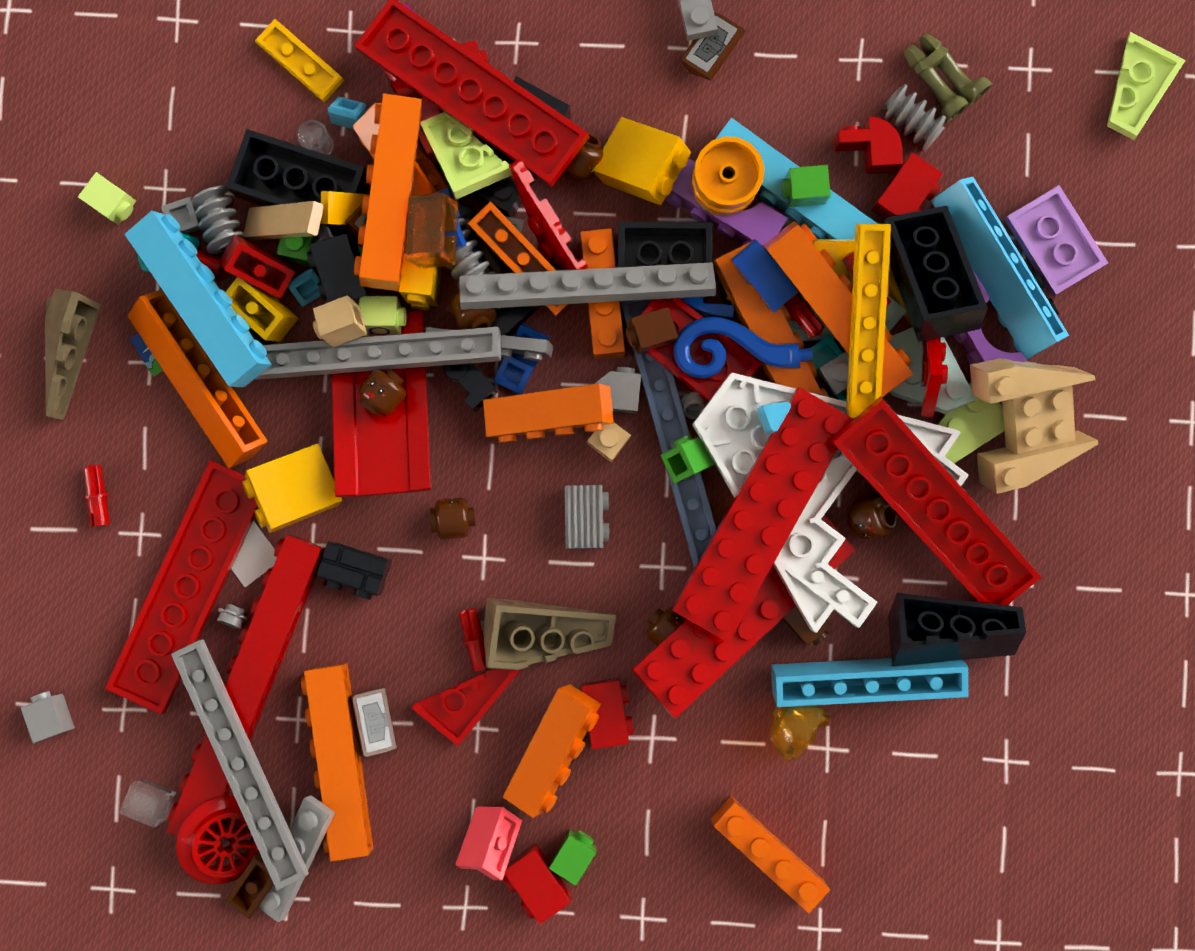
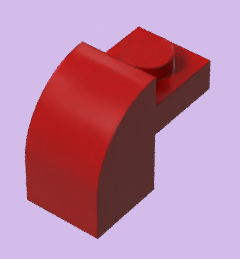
(878, 140)

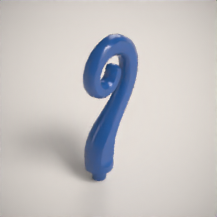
(776, 355)

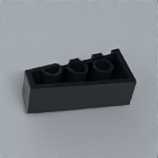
(951, 629)

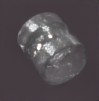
(311, 134)

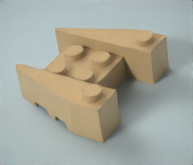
(1036, 420)

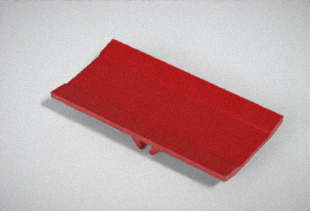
(384, 451)

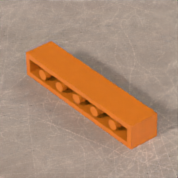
(390, 191)
(829, 294)
(766, 324)
(197, 379)
(338, 760)

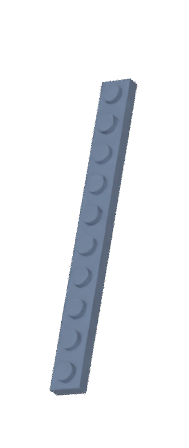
(669, 427)

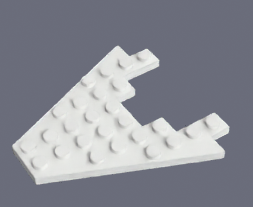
(734, 441)

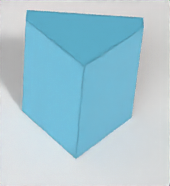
(346, 112)
(305, 287)
(773, 415)

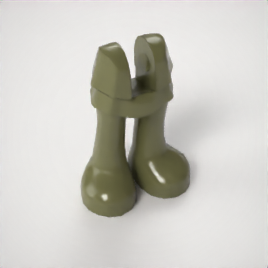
(938, 56)

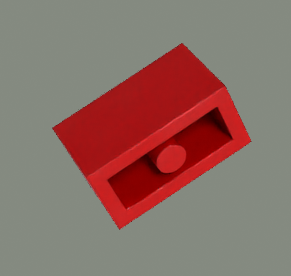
(909, 188)
(257, 266)
(612, 725)
(536, 884)

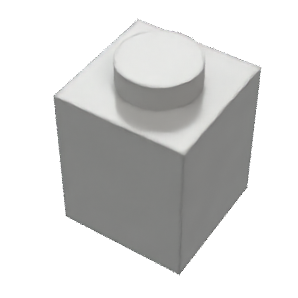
(47, 716)

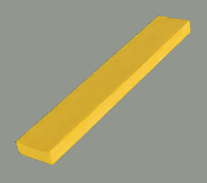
(868, 316)

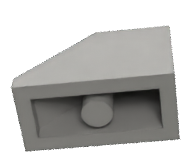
(624, 389)

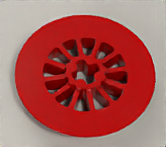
(191, 836)

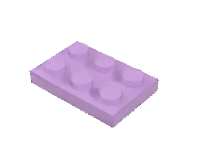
(1055, 240)

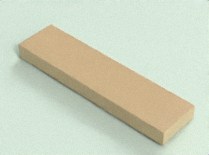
(283, 221)

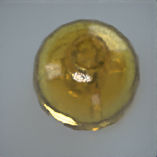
(796, 729)

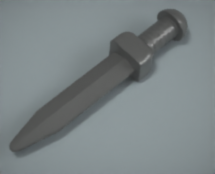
(468, 212)

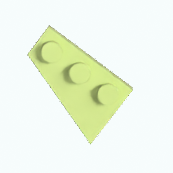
(1141, 84)
(462, 157)
(977, 423)

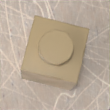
(339, 321)
(609, 441)

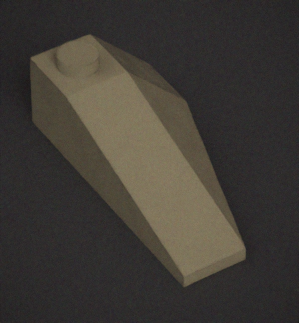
(67, 336)
(532, 632)

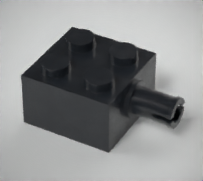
(335, 260)

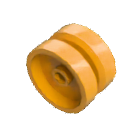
(736, 160)

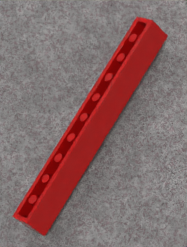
(255, 666)

